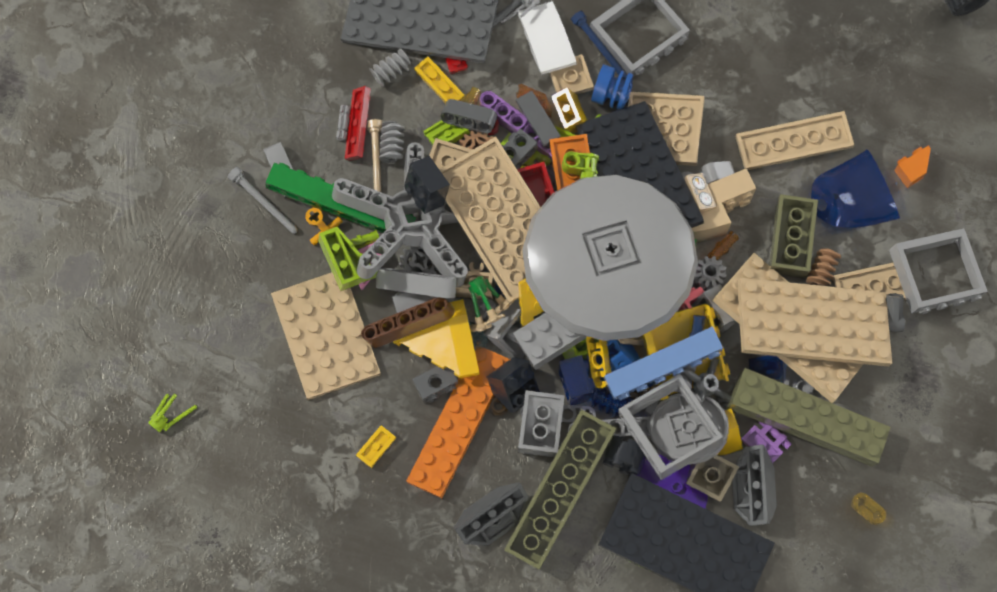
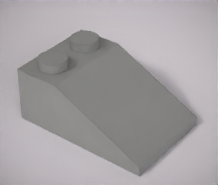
(541, 424)

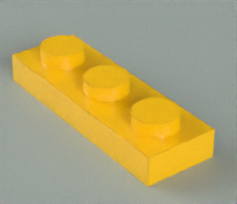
(438, 80)

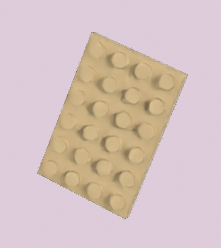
(325, 335)

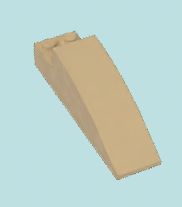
(727, 193)

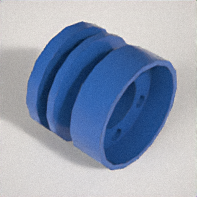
(612, 87)

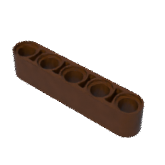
(416, 323)

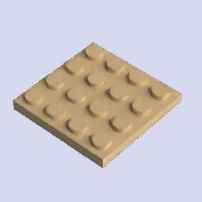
(678, 121)

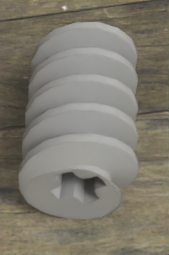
(390, 67)
(390, 142)

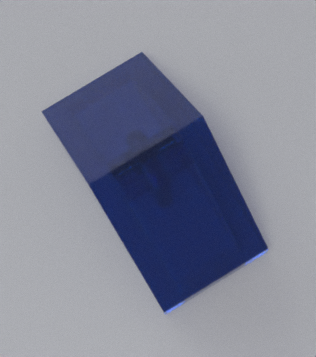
(767, 365)

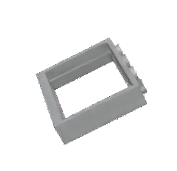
(652, 57)
(908, 283)
(694, 402)

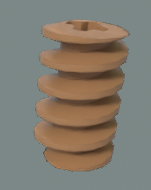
(822, 266)

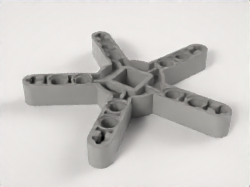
(393, 212)

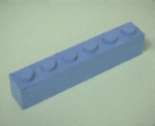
(663, 363)

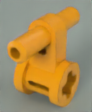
(320, 224)

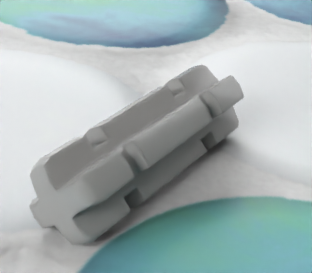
(343, 123)

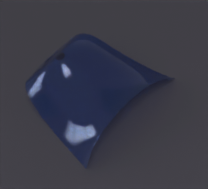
(860, 191)

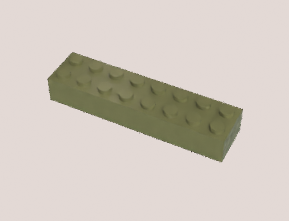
(808, 417)
(560, 489)

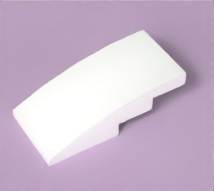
(547, 38)

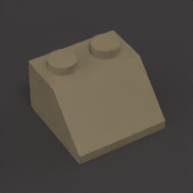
(712, 476)

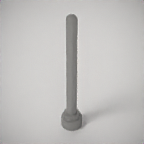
(236, 175)

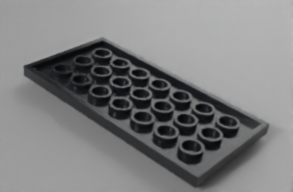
(635, 149)
(684, 541)

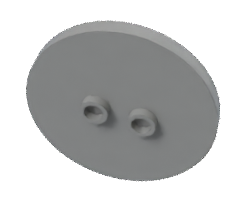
(678, 430)

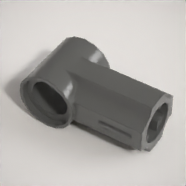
(895, 312)

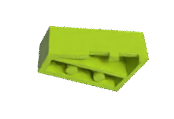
(342, 258)

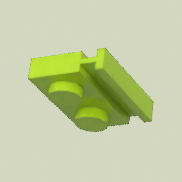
(445, 132)

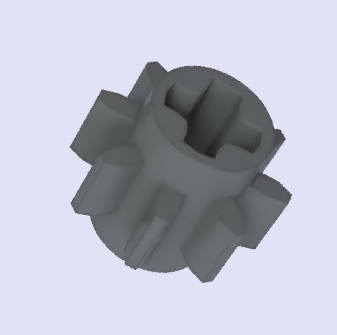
(482, 308)

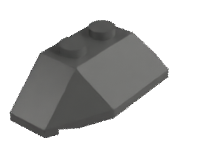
(755, 486)
(492, 515)

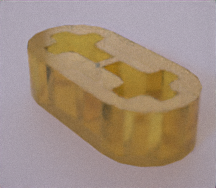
(865, 512)

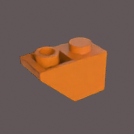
(913, 168)

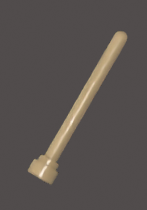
(374, 127)

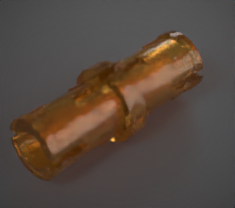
(722, 247)

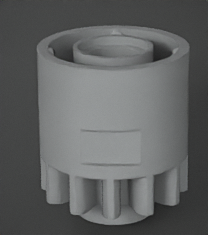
(709, 267)

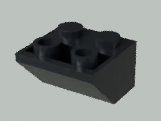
(511, 383)

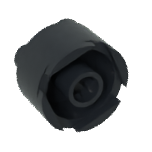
(624, 455)

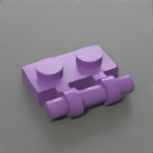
(757, 437)

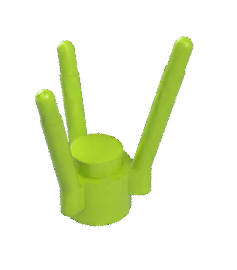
(158, 419)

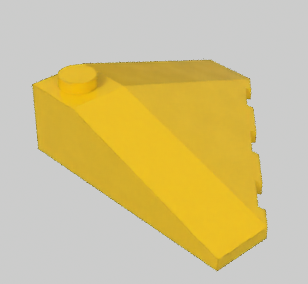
(446, 343)

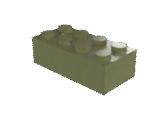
(793, 235)

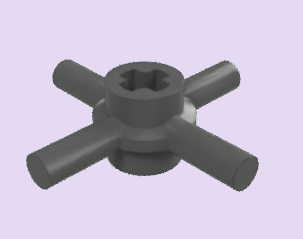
(707, 383)

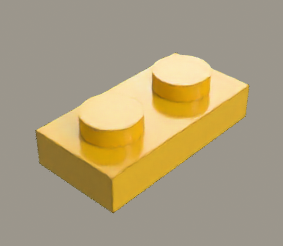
(376, 446)

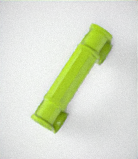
(581, 165)

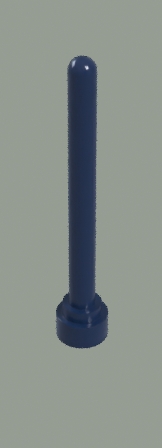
(579, 19)

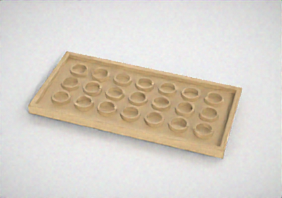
(493, 210)
(814, 322)
(825, 376)

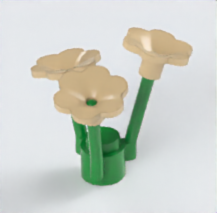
(479, 286)

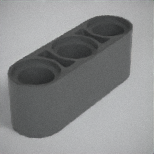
(468, 116)

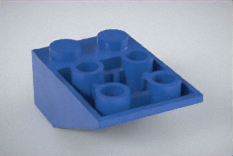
(619, 356)

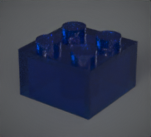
(575, 380)

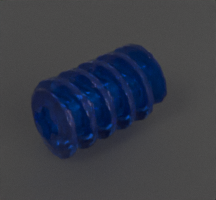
(606, 400)

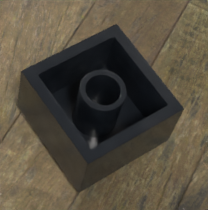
(426, 184)

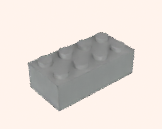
(545, 340)

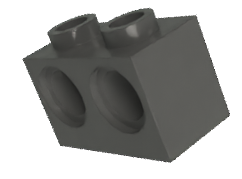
(523, 153)

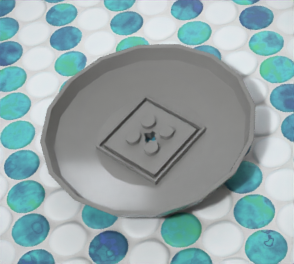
(604, 291)

